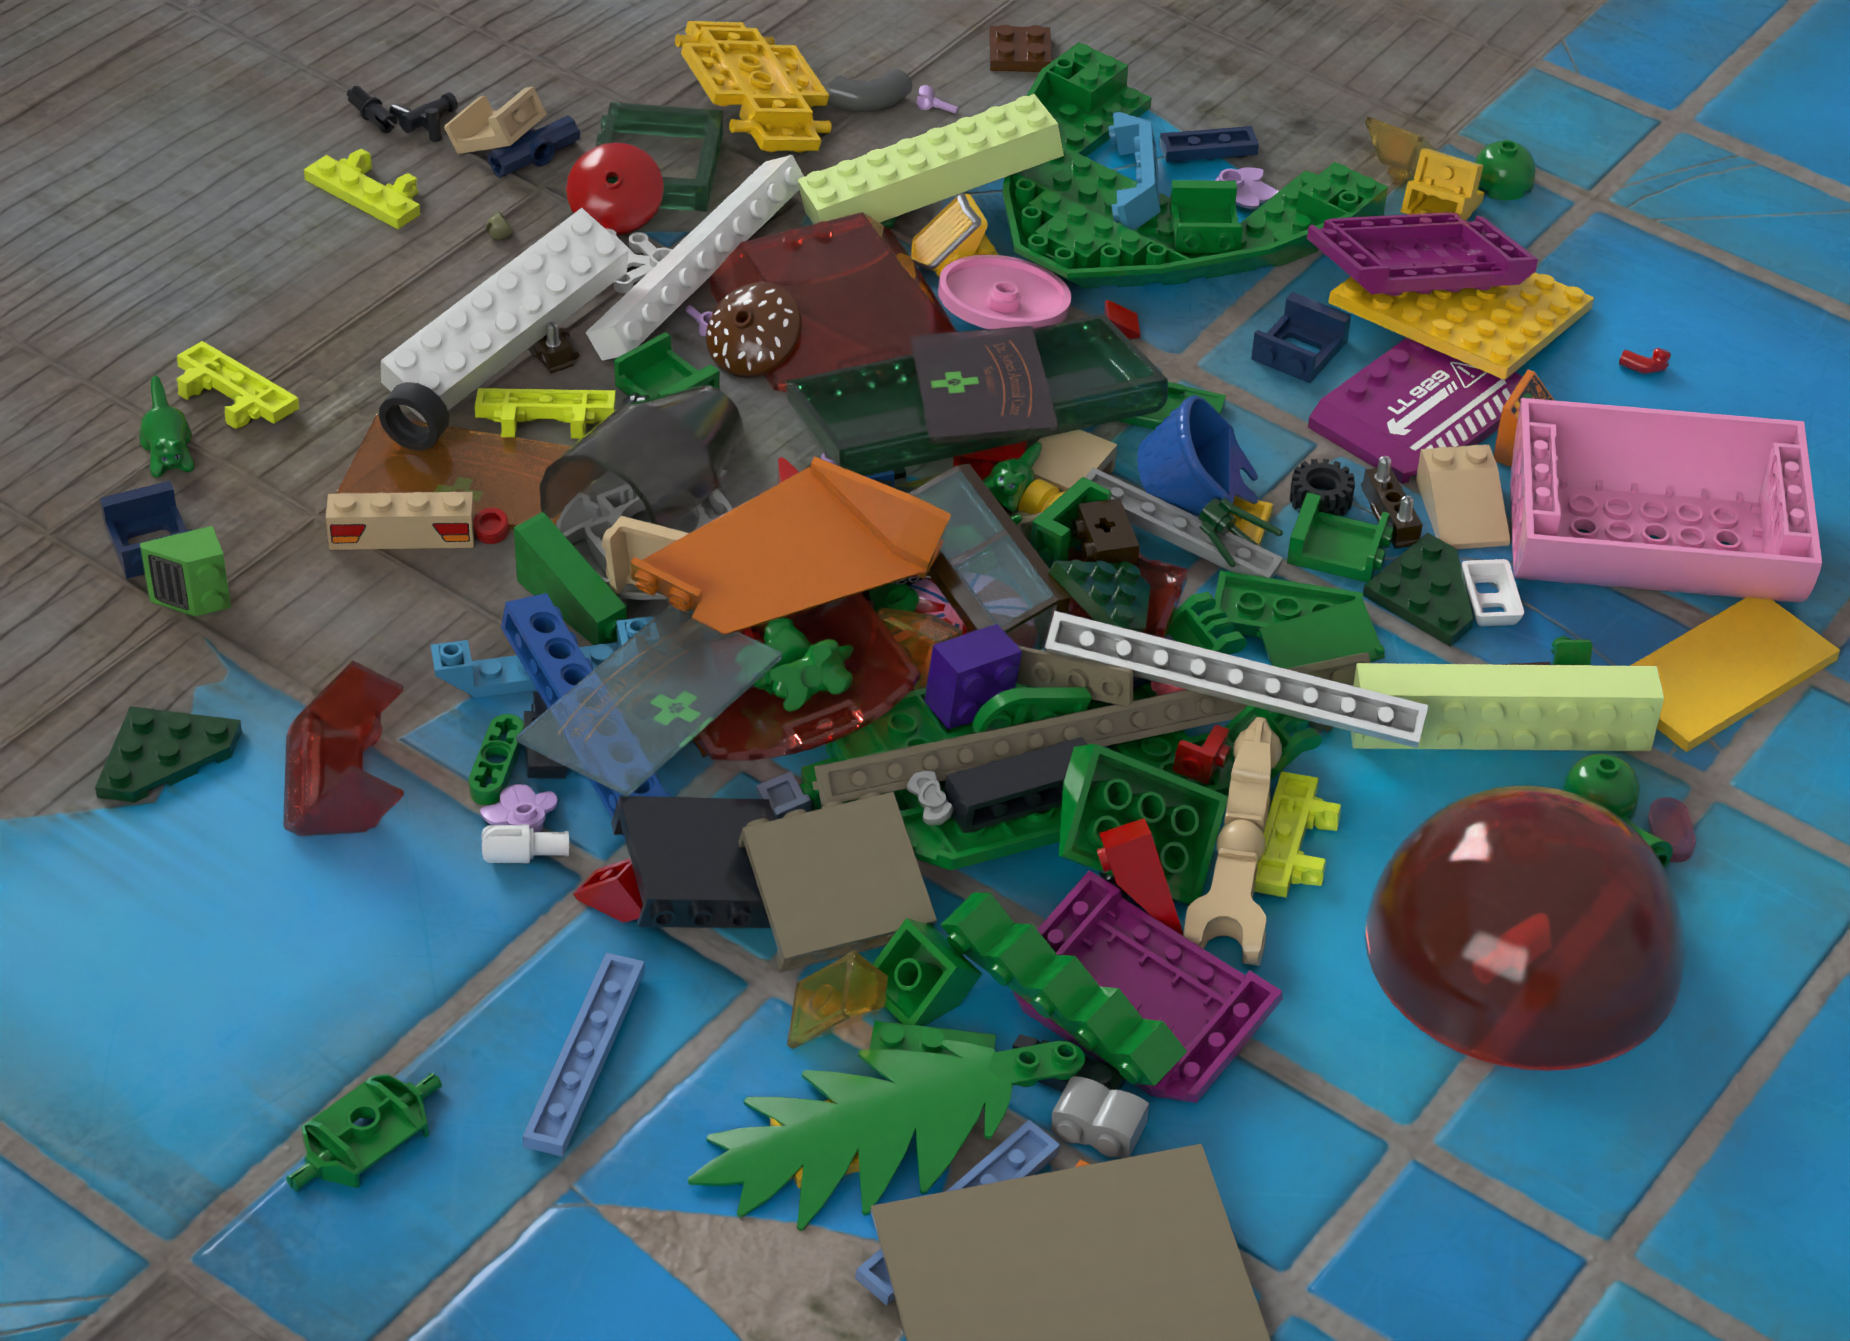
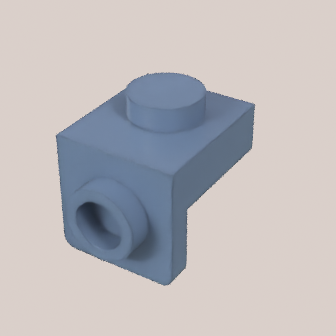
(784, 795)

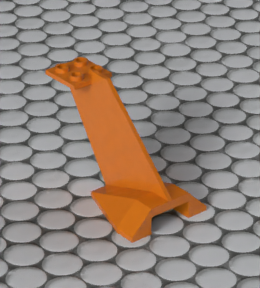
(796, 549)

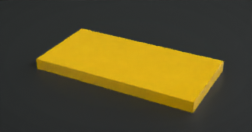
(1733, 668)

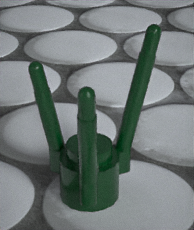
(1218, 517)

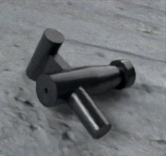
(425, 115)

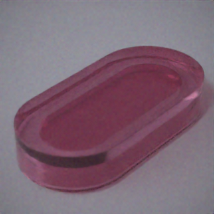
(1672, 823)

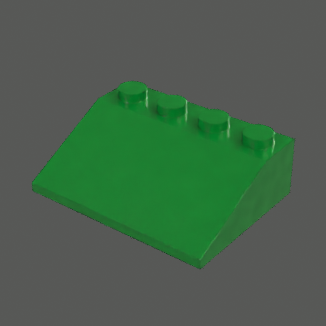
(1114, 790)

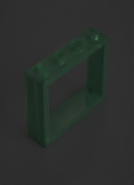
(677, 122)

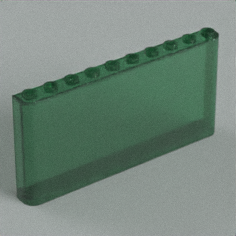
(875, 416)

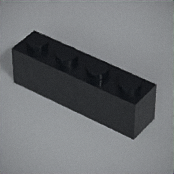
(1009, 787)

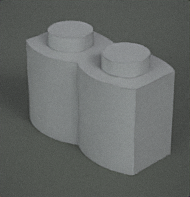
(1099, 1117)

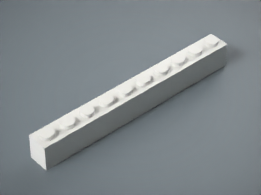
(695, 258)
(1239, 679)

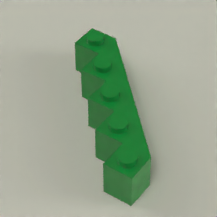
(1063, 990)

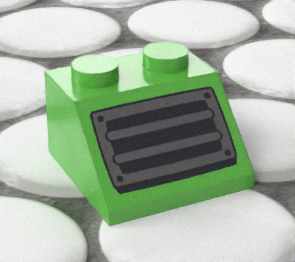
(187, 572)

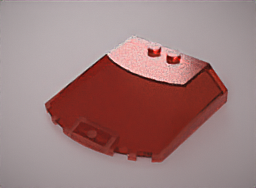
(852, 289)
(882, 676)

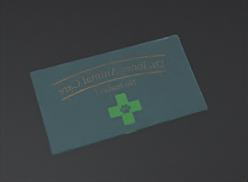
(648, 700)

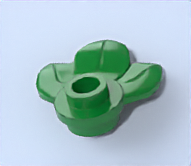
(894, 597)

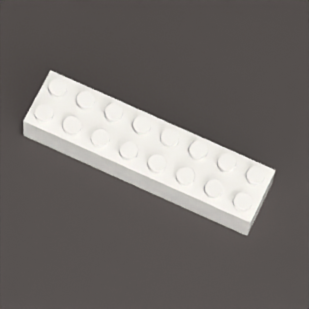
(509, 311)

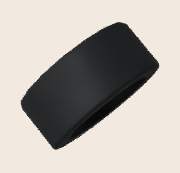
(424, 402)

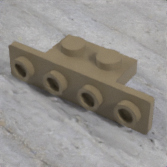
(1102, 680)

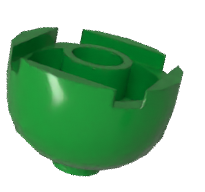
(1506, 170)
(1605, 781)

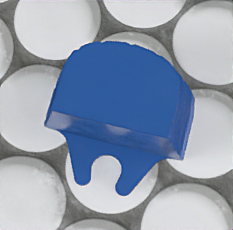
(1194, 459)

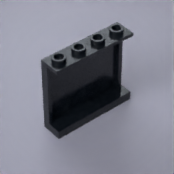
(692, 861)

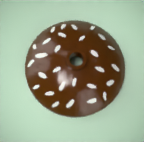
(760, 341)

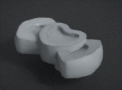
(931, 798)

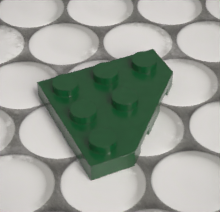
(1425, 590)
(1106, 591)
(161, 749)

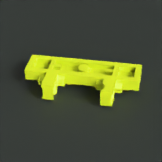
(347, 181)
(251, 392)
(523, 405)
(1290, 814)

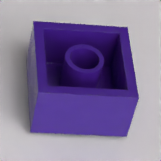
(969, 673)

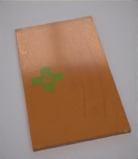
(495, 468)

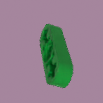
(498, 772)

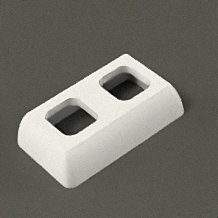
(1508, 597)

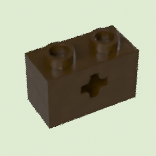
(1105, 532)

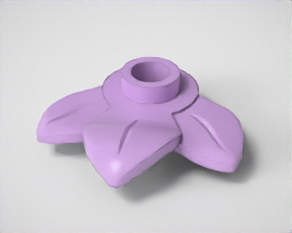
(1249, 186)
(520, 806)

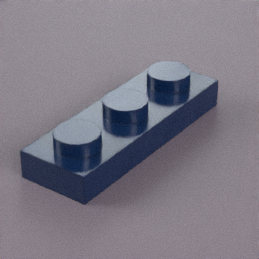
(1208, 144)

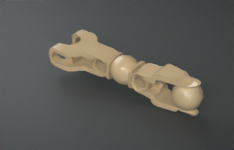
(1240, 845)

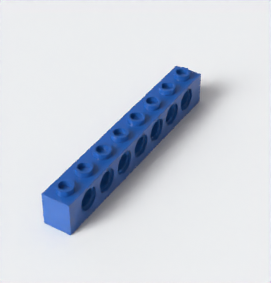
(555, 666)

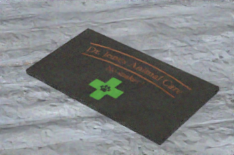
(983, 385)

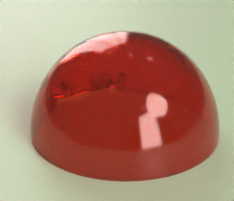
(1528, 930)

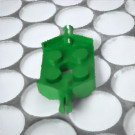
(342, 1150)

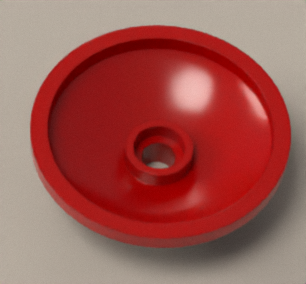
(620, 205)

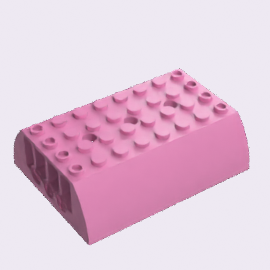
(1667, 477)

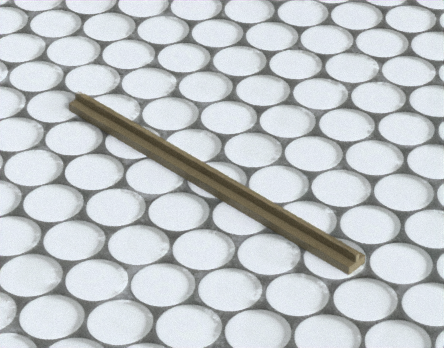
(1101, 725)

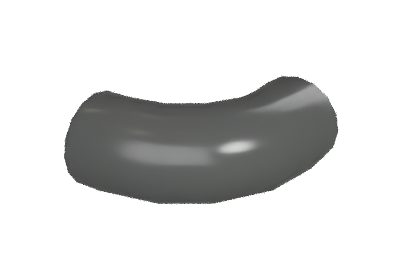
(872, 94)

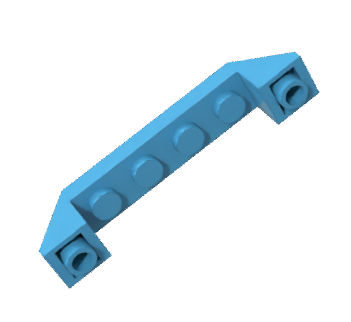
(1143, 202)
(506, 674)

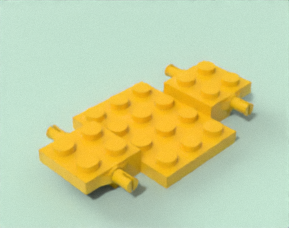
(765, 78)

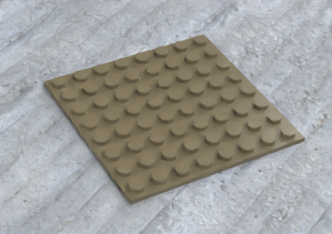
(1073, 1257)

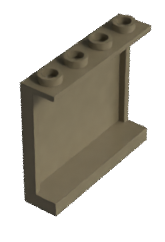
(836, 878)

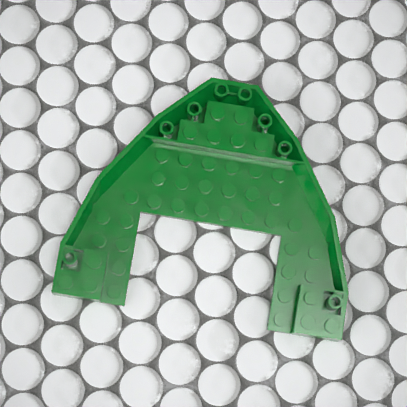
(1064, 206)

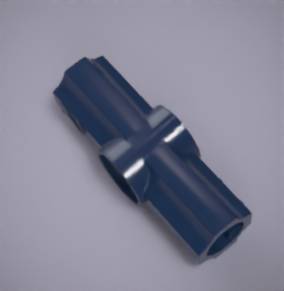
(534, 147)

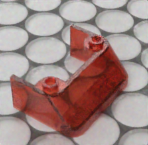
(324, 757)

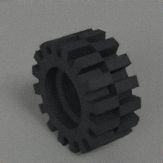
(1323, 476)

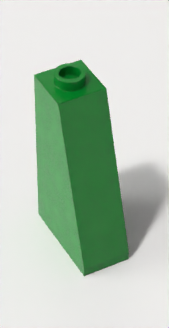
(554, 566)

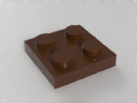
(1019, 48)

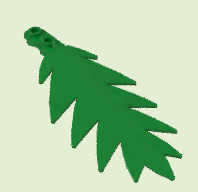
(923, 1094)

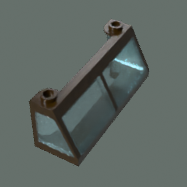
(989, 564)

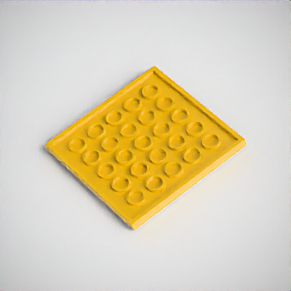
(1482, 328)

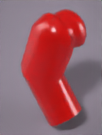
(1645, 365)

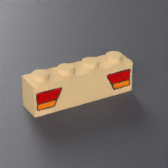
(400, 520)

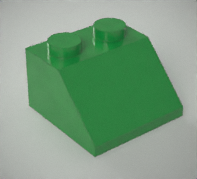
(923, 974)

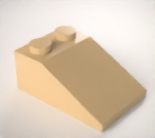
(1463, 496)

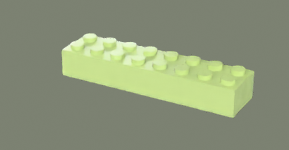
(935, 164)
(1522, 705)

